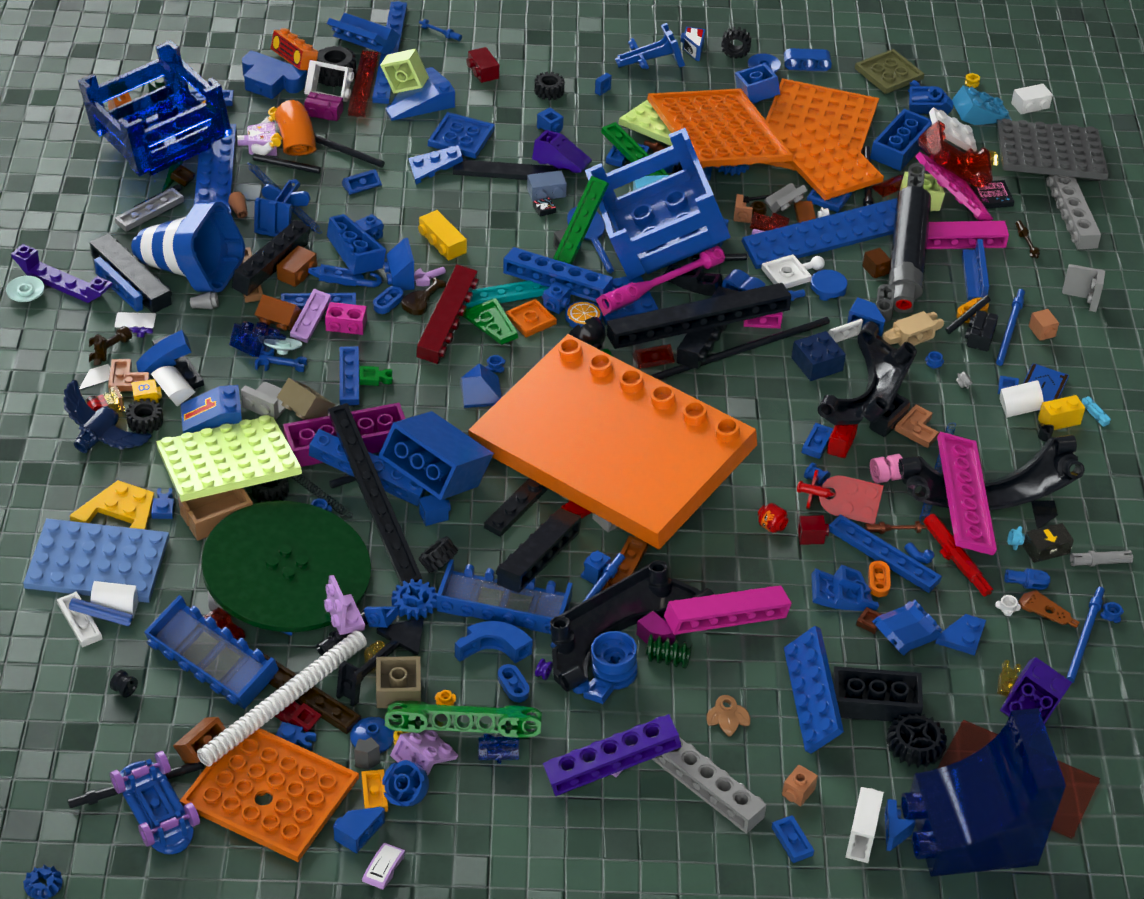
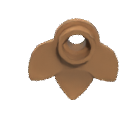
(727, 717)

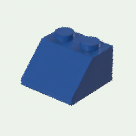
(400, 266)

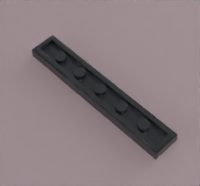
(499, 169)

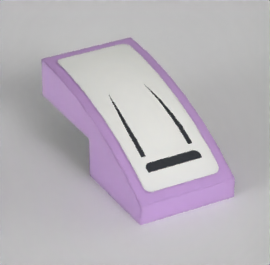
(383, 865)

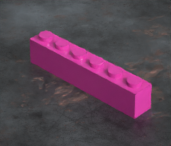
(965, 234)
(727, 609)

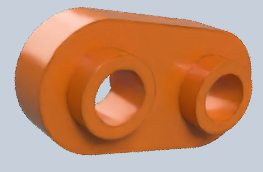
(879, 578)

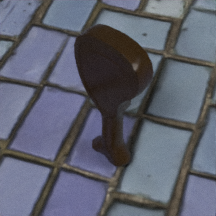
(416, 301)

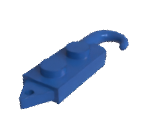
(343, 276)

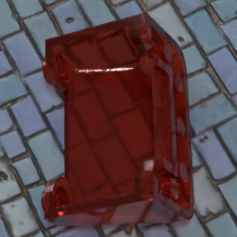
(969, 166)

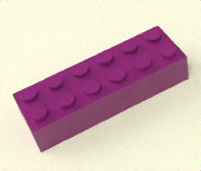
(371, 422)

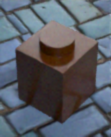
(876, 263)

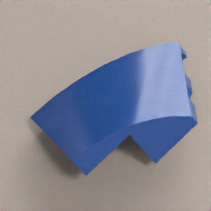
(842, 590)

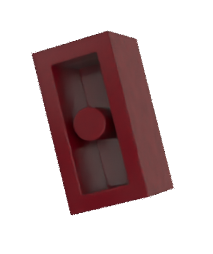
(483, 64)

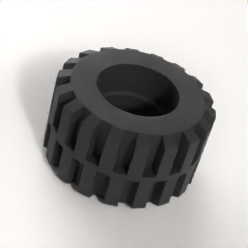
(336, 56)

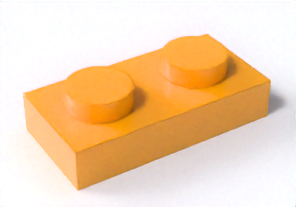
(373, 789)

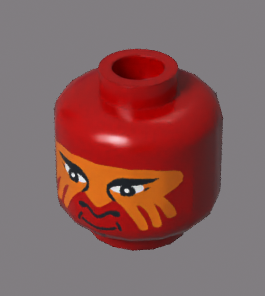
(773, 517)

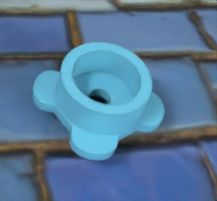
(1016, 537)

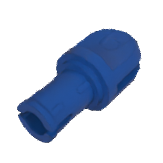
(1029, 578)

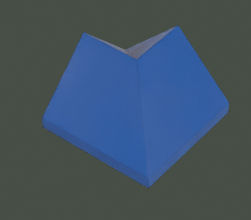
(480, 387)

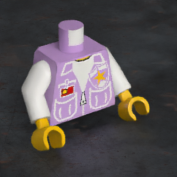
(262, 137)

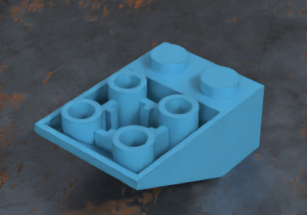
(979, 107)

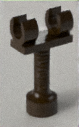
(101, 344)

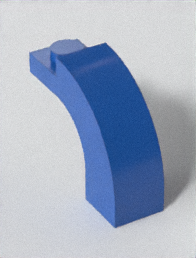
(497, 636)

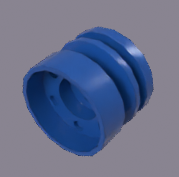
(614, 659)

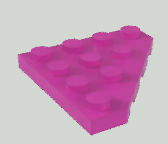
(957, 186)

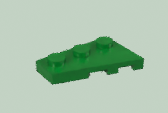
(492, 320)

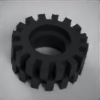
(733, 50)
(549, 85)
(145, 424)
(277, 493)
(438, 554)

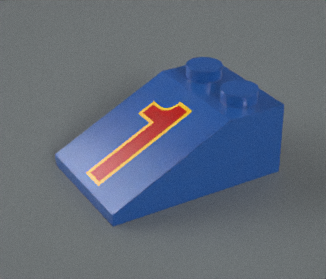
(212, 409)

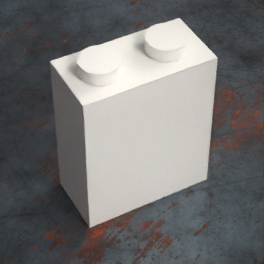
(864, 824)

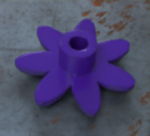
(141, 331)

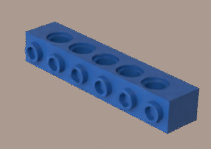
(545, 271)
(330, 451)

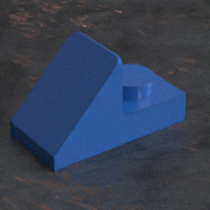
(896, 828)

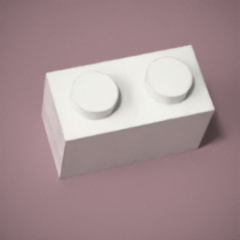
(1031, 98)

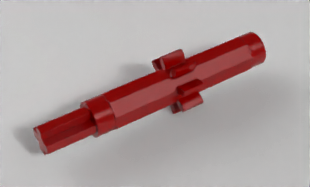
(957, 554)

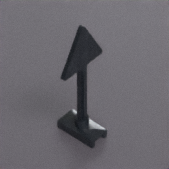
(402, 634)

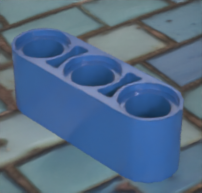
(807, 59)

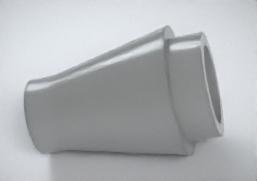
(205, 301)

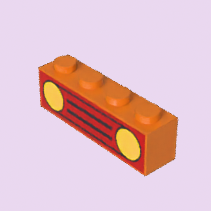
(293, 48)

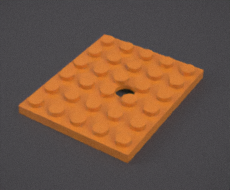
(302, 786)

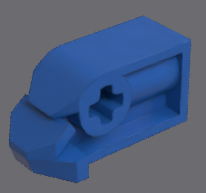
(924, 98)

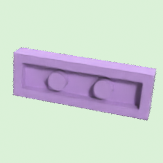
(310, 315)

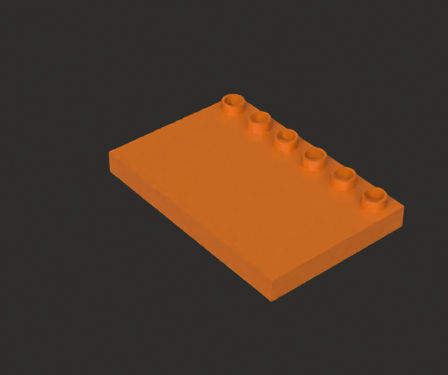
(614, 440)

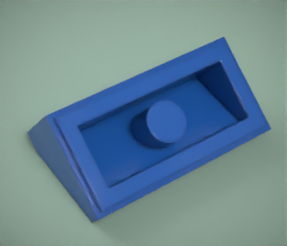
(361, 182)

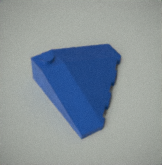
(434, 96)

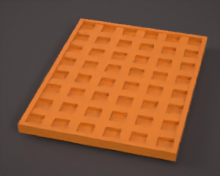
(808, 103)

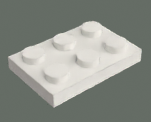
(954, 130)

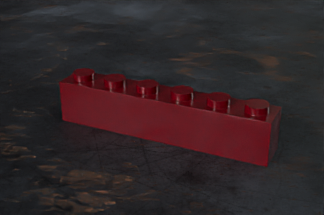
(447, 314)

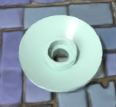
(25, 288)
(283, 346)

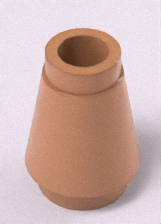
(238, 204)

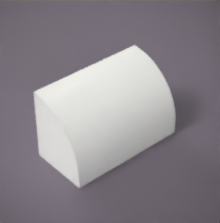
(173, 384)
(1021, 398)
(115, 596)

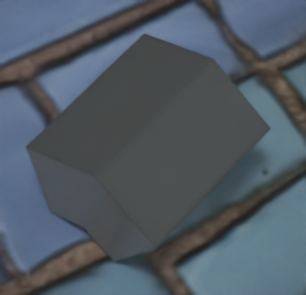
(367, 753)

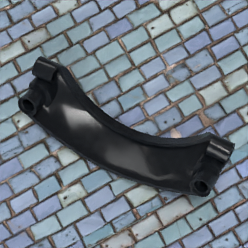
(1036, 479)

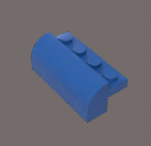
(364, 33)

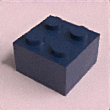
(818, 356)

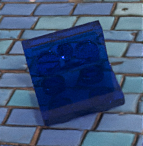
(249, 337)

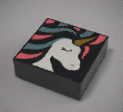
(544, 207)

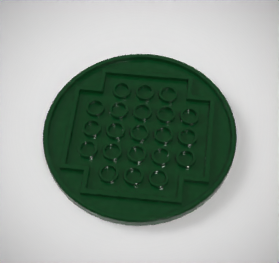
(275, 561)

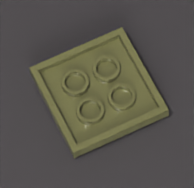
(889, 71)

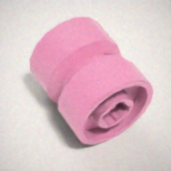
(885, 469)

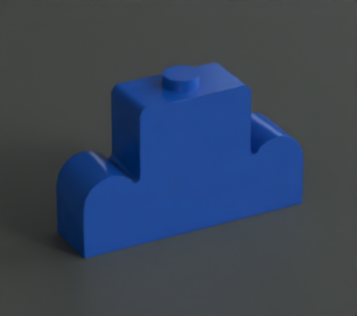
(270, 76)

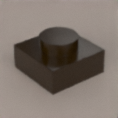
(182, 175)

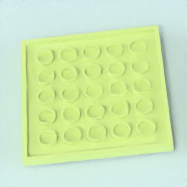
(227, 458)

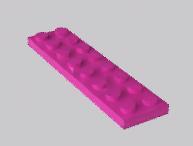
(966, 494)

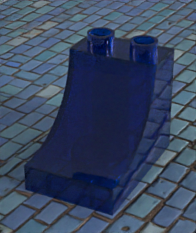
(989, 806)

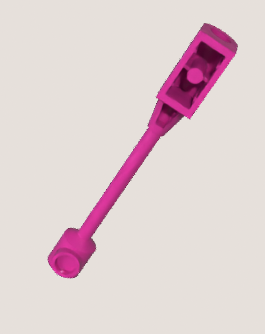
(632, 292)

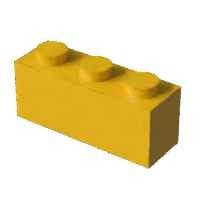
(442, 235)

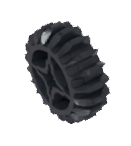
(916, 740)

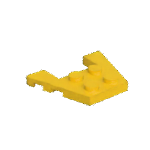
(120, 502)

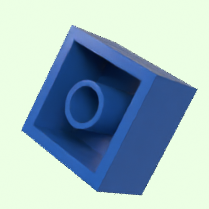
(758, 82)

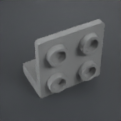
(1084, 283)

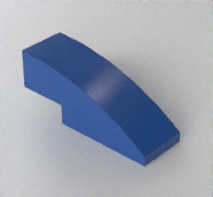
(164, 353)

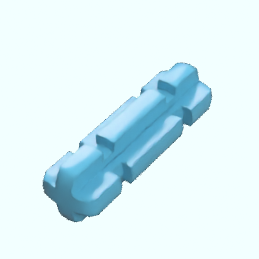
(1096, 411)

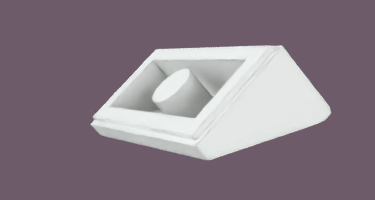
(846, 331)

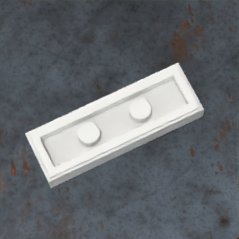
(81, 624)

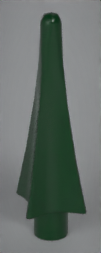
(169, 181)

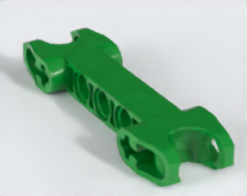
(507, 721)

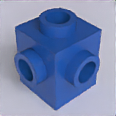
(372, 226)
(556, 297)

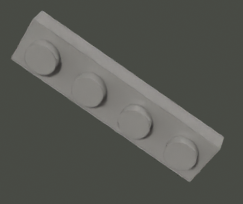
(149, 209)

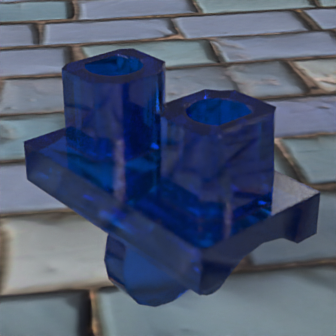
(498, 748)

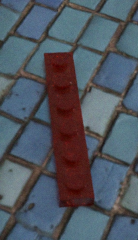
(363, 84)

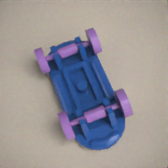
(160, 815)

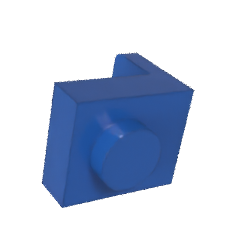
(380, 616)

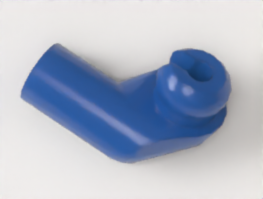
(913, 552)

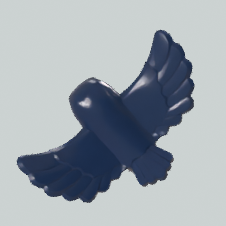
(97, 425)

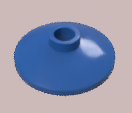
(770, 60)
(381, 734)

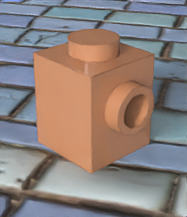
(1043, 324)
(799, 785)

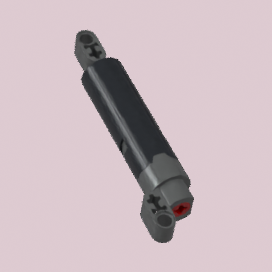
(908, 247)

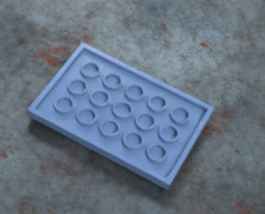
(79, 553)

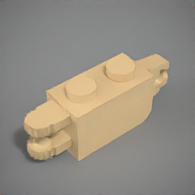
(914, 329)

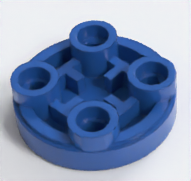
(828, 284)

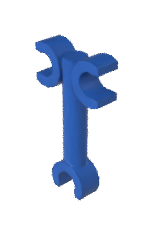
(269, 357)

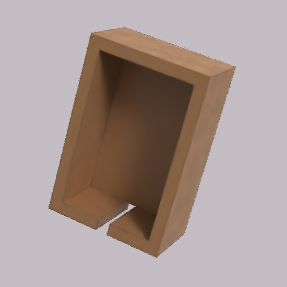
(206, 512)

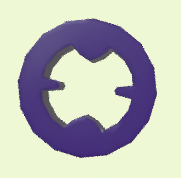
(543, 669)

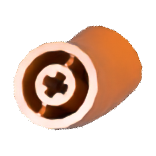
(295, 128)

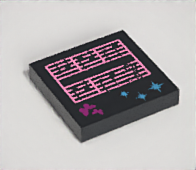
(994, 194)

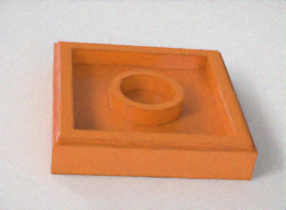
(531, 318)

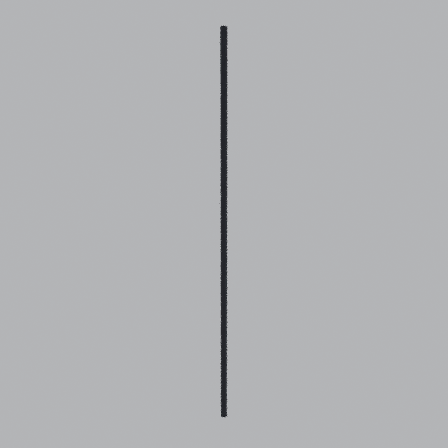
(682, 368)

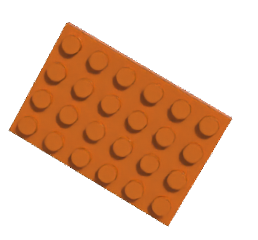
(829, 160)

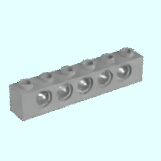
(1074, 211)
(713, 786)

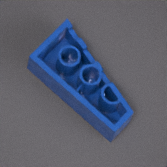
(355, 246)

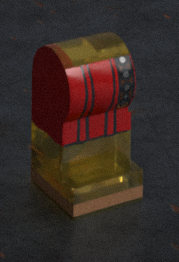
(111, 399)

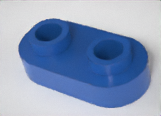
(387, 300)
(515, 687)

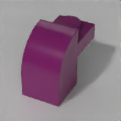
(655, 625)

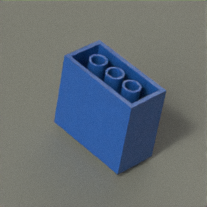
(435, 455)

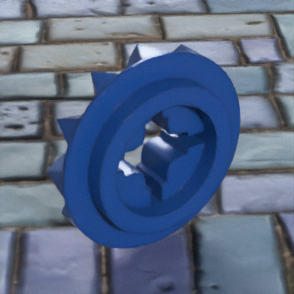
(38, 890)

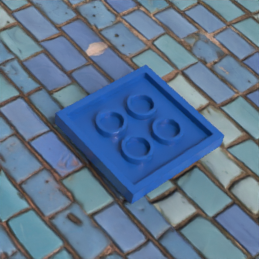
(462, 131)
(644, 304)

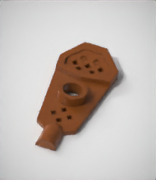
(1038, 603)

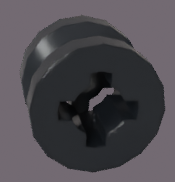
(123, 683)

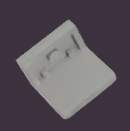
(263, 400)

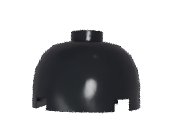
(591, 333)

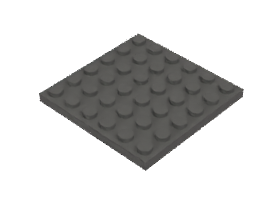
(1051, 149)

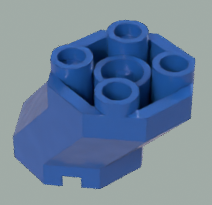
(908, 627)

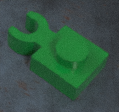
(372, 376)

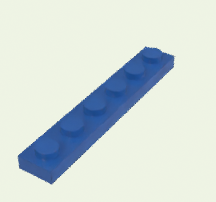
(882, 551)

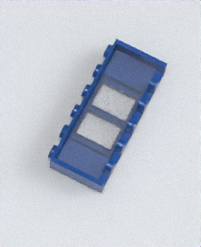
(482, 598)
(210, 653)

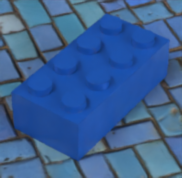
(900, 140)

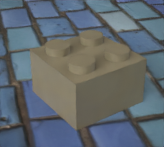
(304, 400)
(397, 680)

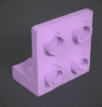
(342, 609)
(422, 748)

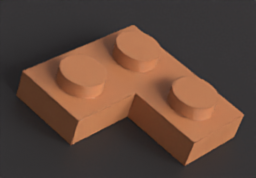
(122, 376)
(914, 426)

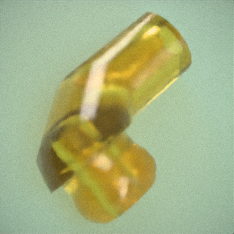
(372, 650)

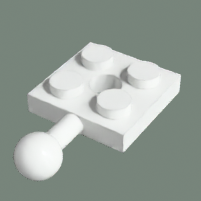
(795, 272)

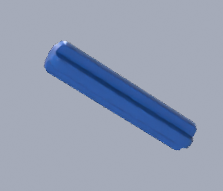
(100, 612)

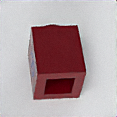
(812, 530)

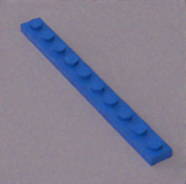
(396, 20)

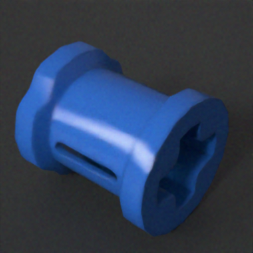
(822, 477)

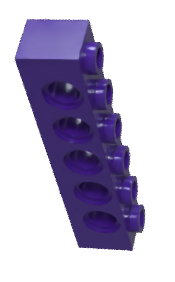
(604, 763)

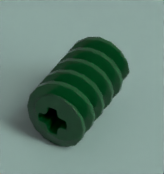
(668, 651)

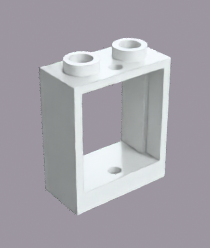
(313, 76)

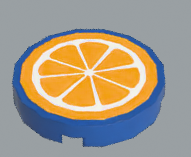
(580, 311)

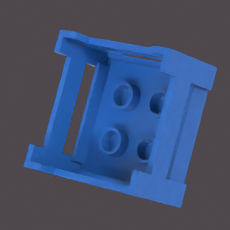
(665, 217)

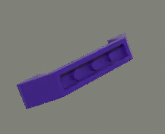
(29, 262)

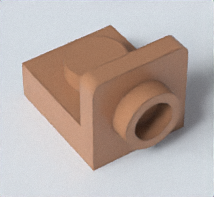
(741, 212)

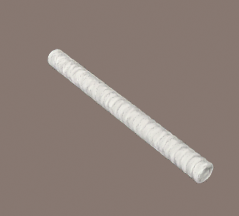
(281, 698)

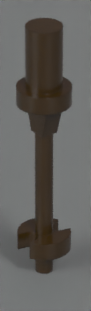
(1023, 232)

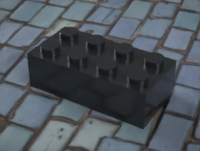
(877, 693)

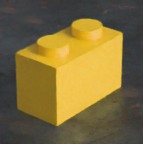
(1062, 412)

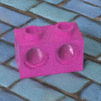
(346, 318)

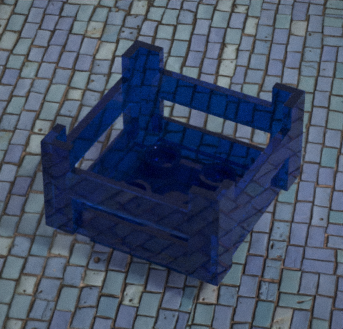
(162, 124)

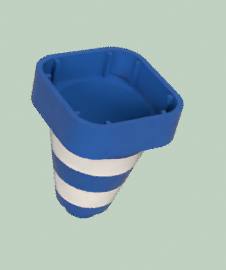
(198, 246)

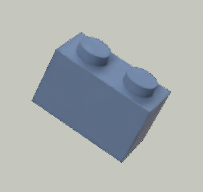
(546, 185)

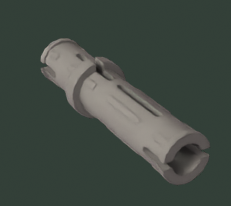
(1094, 558)

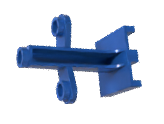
(665, 46)
(275, 214)

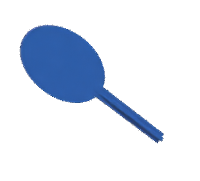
(594, 232)

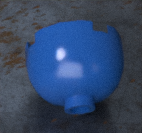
(405, 783)

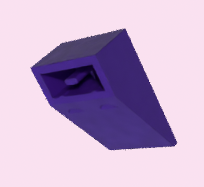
(560, 152)
(1036, 688)

